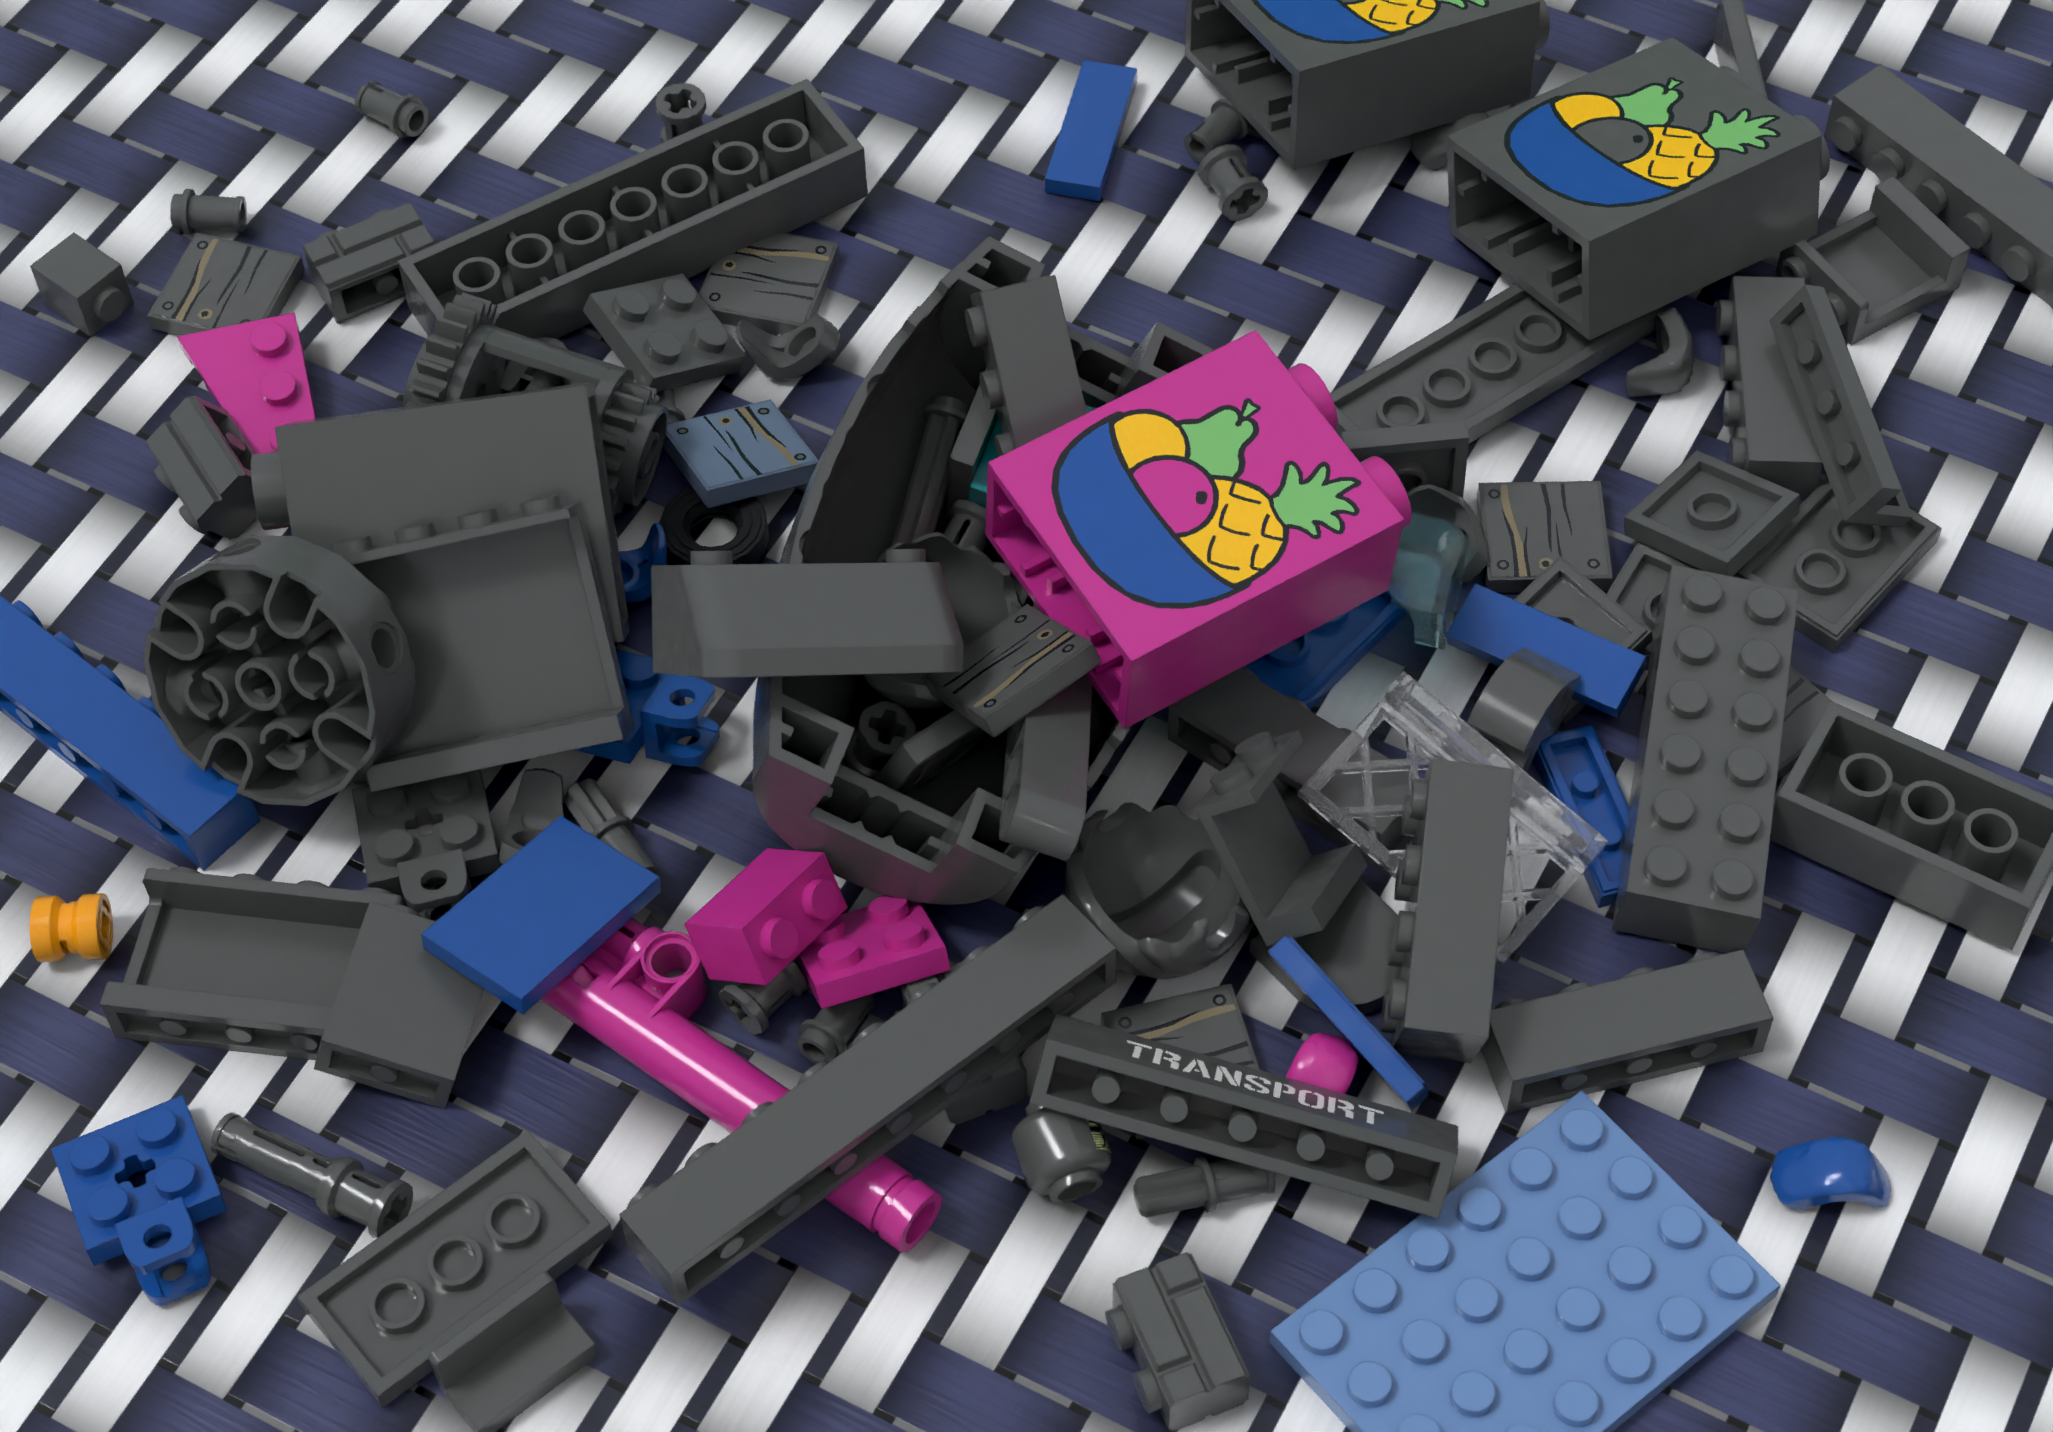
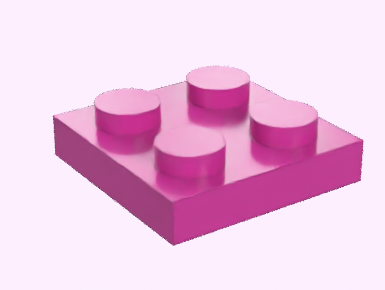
(873, 951)

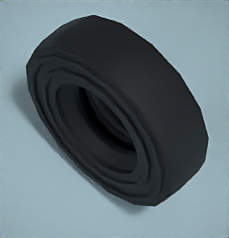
(688, 510)

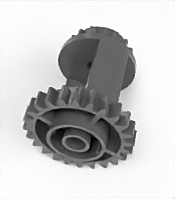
(468, 361)

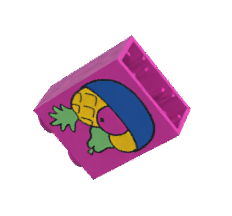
(1196, 523)

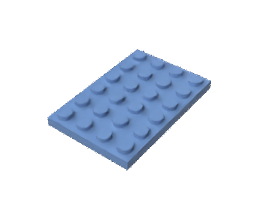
(1538, 1299)

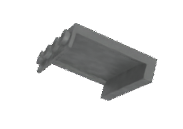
(501, 641)

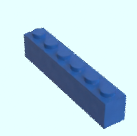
(115, 740)

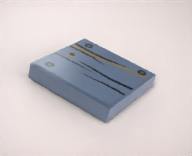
(739, 453)

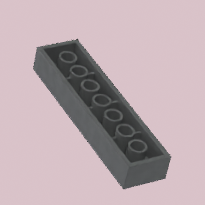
(648, 216)

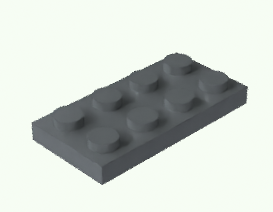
(453, 1264)

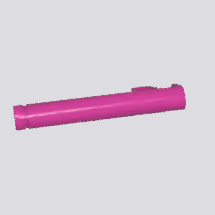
(644, 1019)

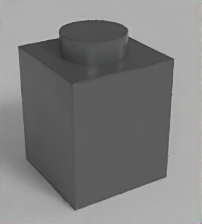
(82, 284)

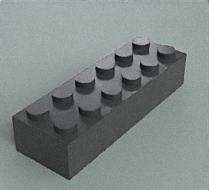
(1707, 761)

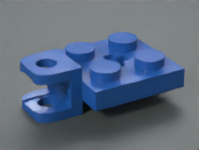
(662, 715)
(150, 1221)

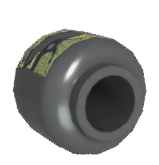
(1060, 1153)

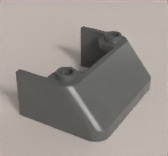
(803, 618)

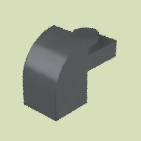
(1523, 704)

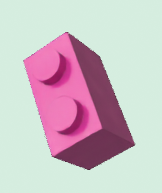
(766, 916)

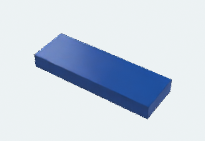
(1091, 130)
(1499, 626)
(1582, 779)
(1349, 1022)

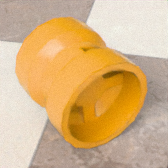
(71, 927)

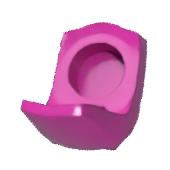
(1325, 1062)

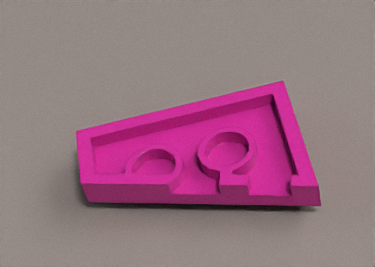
(255, 375)

